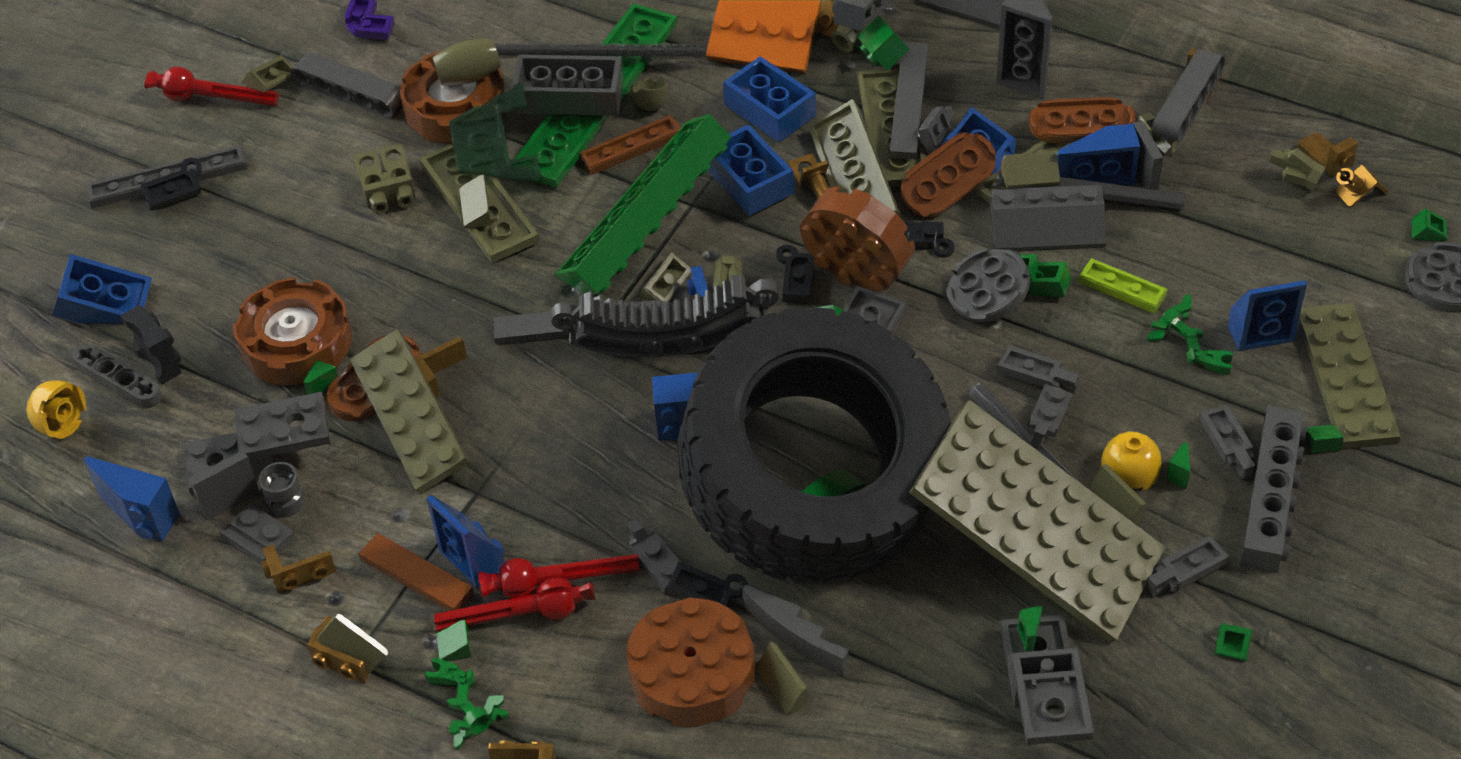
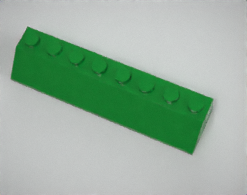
(644, 205)

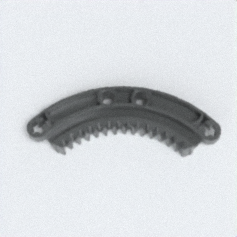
(664, 328)

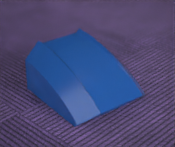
(977, 123)

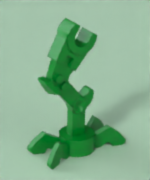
(1172, 319)
(476, 718)

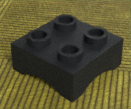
(153, 343)

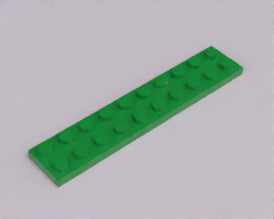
(564, 136)

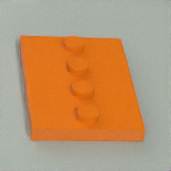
(765, 28)

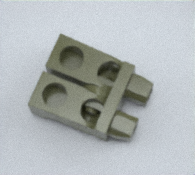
(387, 186)

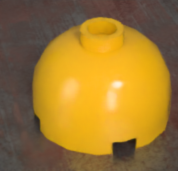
(56, 408)
(1133, 459)

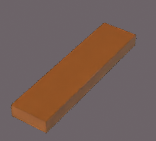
(629, 145)
(416, 573)

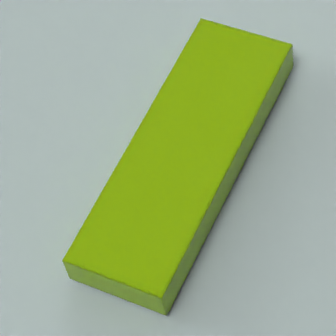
(1122, 285)

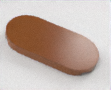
(1076, 118)
(947, 175)
(347, 395)

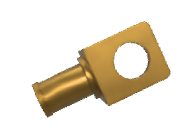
(812, 175)
(1357, 184)

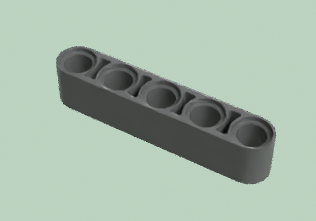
(347, 84)
(1188, 95)

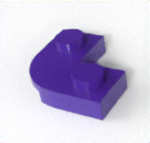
(364, 24)

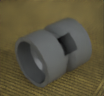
(281, 489)

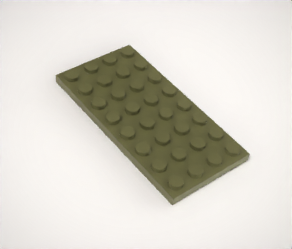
(1038, 521)

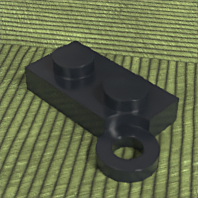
(174, 186)
(929, 236)
(798, 274)
(694, 583)

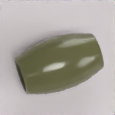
(466, 61)

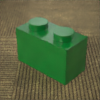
(882, 44)

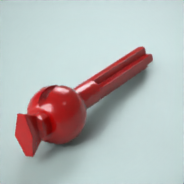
(180, 85)
(519, 576)
(553, 598)

